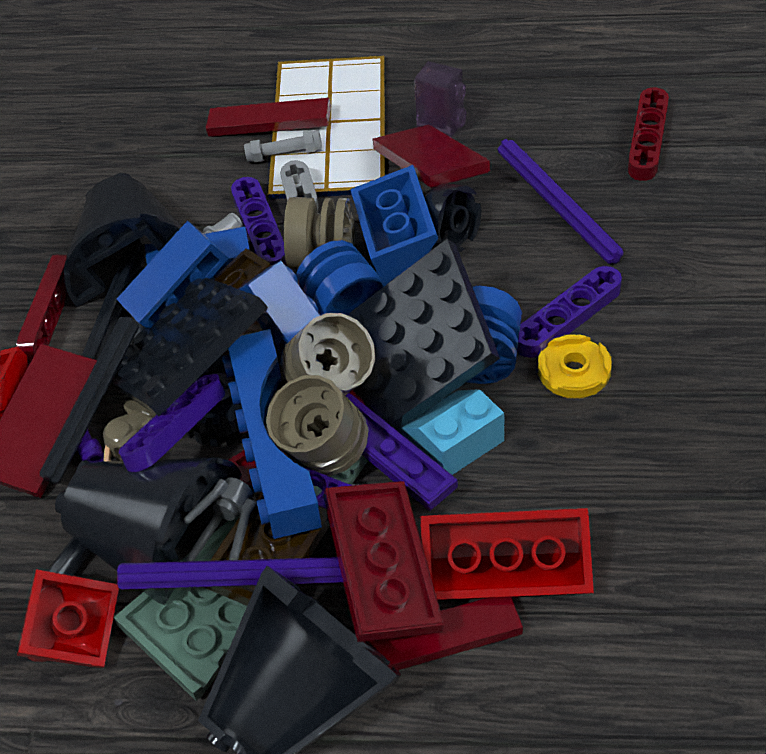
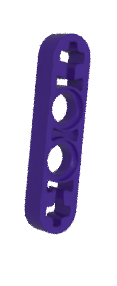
(259, 223)
(564, 307)
(166, 430)

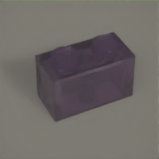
(440, 97)

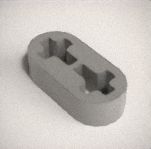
(304, 188)

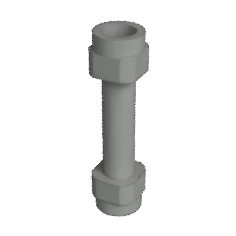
(256, 151)

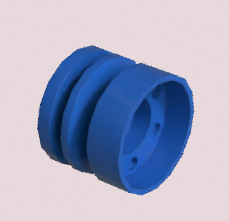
(337, 278)
(503, 321)

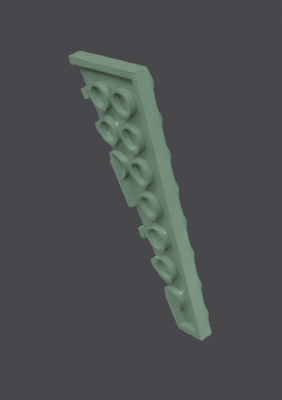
(195, 624)

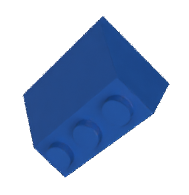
(394, 221)

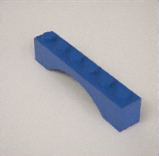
(286, 487)

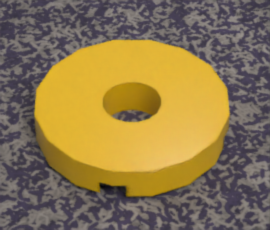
(574, 382)

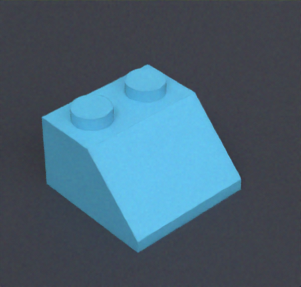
(457, 429)

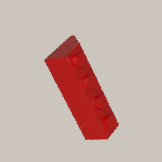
(508, 553)

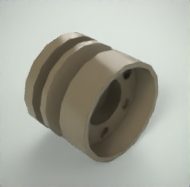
(308, 229)
(340, 346)
(317, 425)

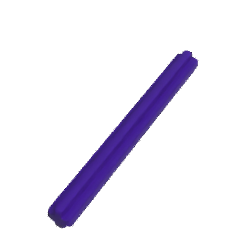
(561, 202)
(225, 572)

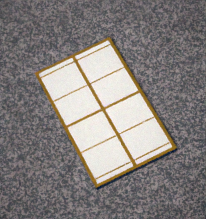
(355, 118)

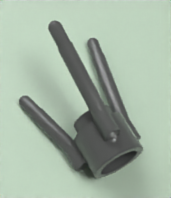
(230, 500)

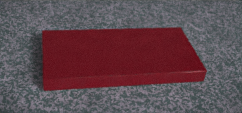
(433, 154)
(38, 415)
(382, 561)

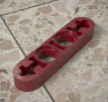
(649, 133)
(45, 308)

